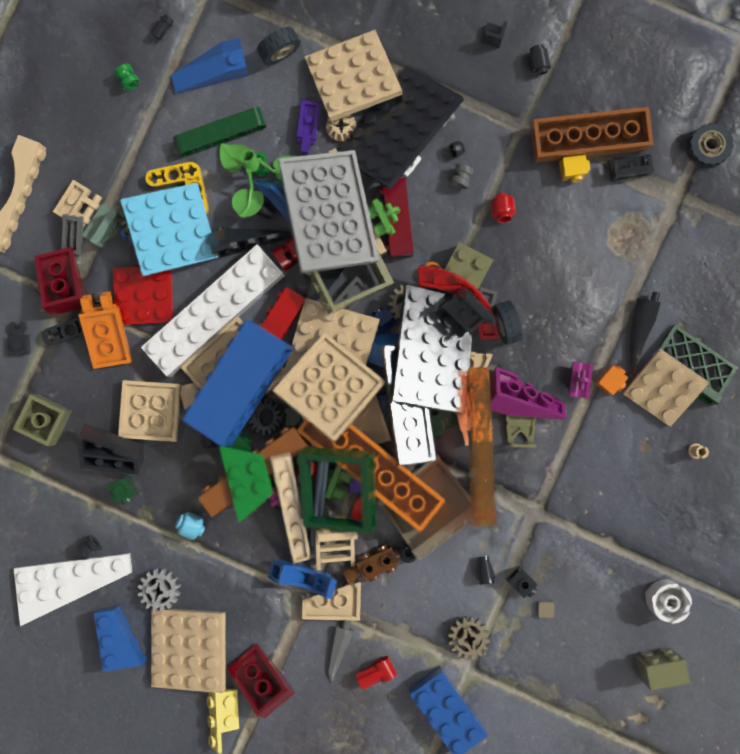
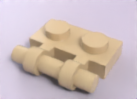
(73, 201)

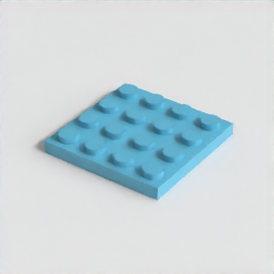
(168, 229)

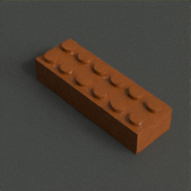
(591, 134)
(219, 496)

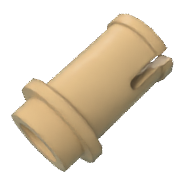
(697, 451)

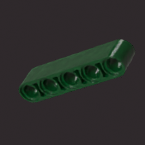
(219, 132)

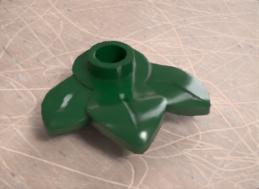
(440, 421)

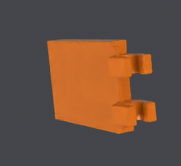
(104, 332)

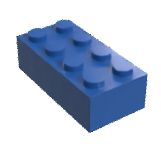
(448, 711)

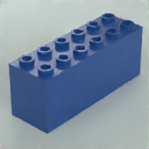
(237, 383)

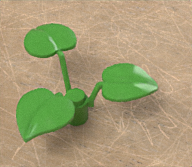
(233, 158)

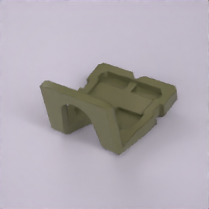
(519, 424)

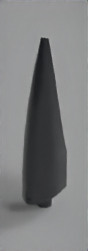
(643, 321)

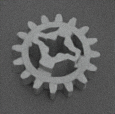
(148, 588)

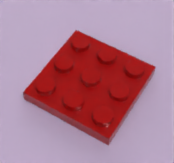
(143, 298)

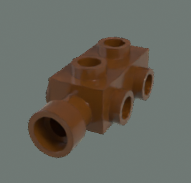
(376, 562)

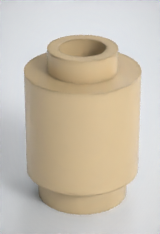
(188, 394)

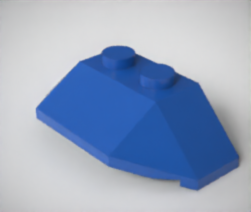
(274, 193)

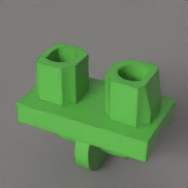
(378, 210)
(334, 482)

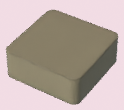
(545, 609)

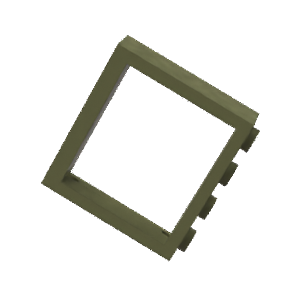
(380, 272)

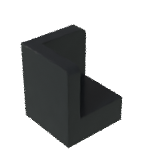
(494, 34)

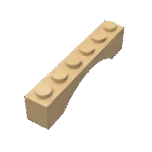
(27, 158)

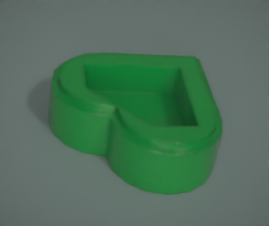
(261, 172)

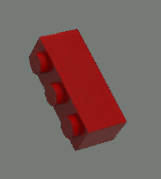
(284, 313)

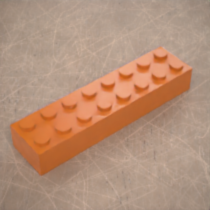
(393, 482)

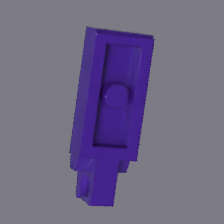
(308, 125)

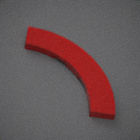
(452, 282)

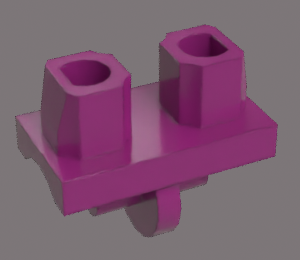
(580, 380)

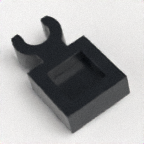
(18, 342)

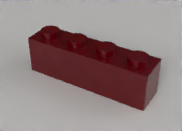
(401, 242)

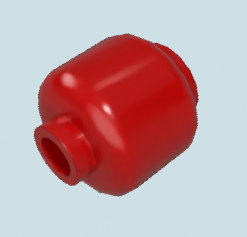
(503, 207)

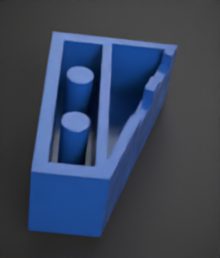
(116, 641)

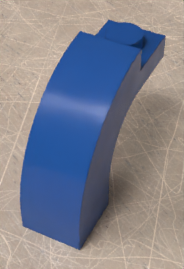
(302, 576)

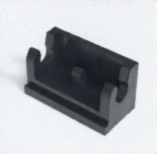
(631, 167)

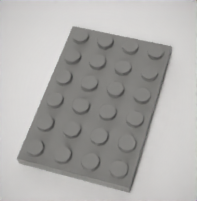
(328, 211)

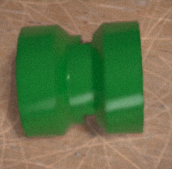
(125, 75)

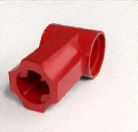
(381, 670)

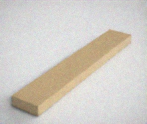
(290, 507)

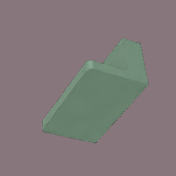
(102, 225)

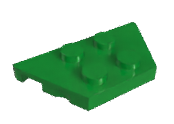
(247, 479)

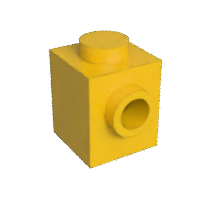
(574, 168)

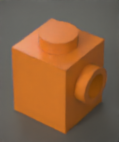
(612, 380)

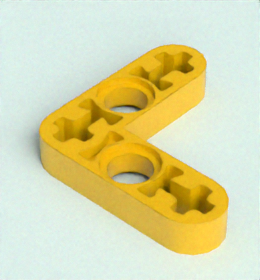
(196, 178)

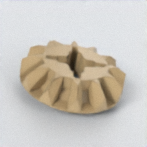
(334, 131)

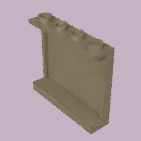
(449, 518)

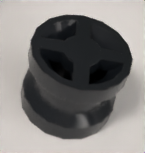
(89, 547)

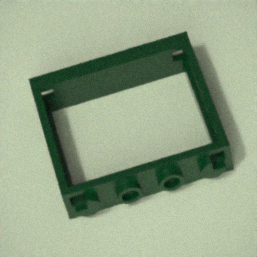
(367, 468)

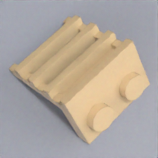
(324, 535)

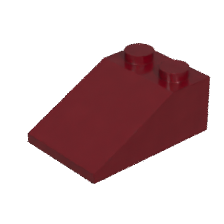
(59, 281)
(260, 681)

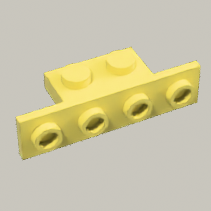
(223, 716)

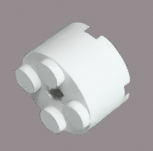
(678, 605)

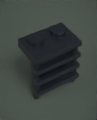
(468, 311)

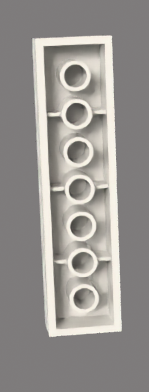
(213, 311)

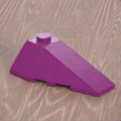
(516, 398)

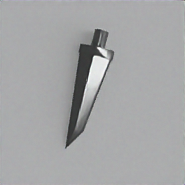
(341, 639)

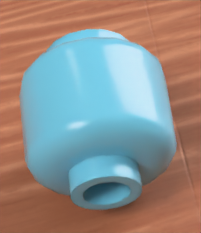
(190, 525)

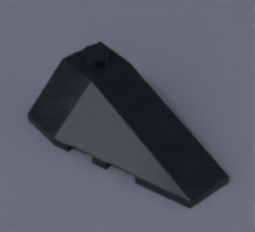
(235, 240)
(304, 282)

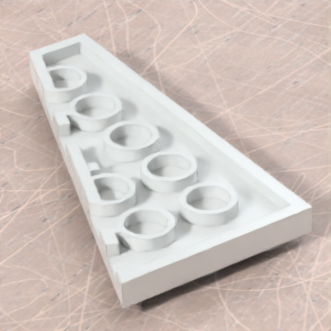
(52, 585)

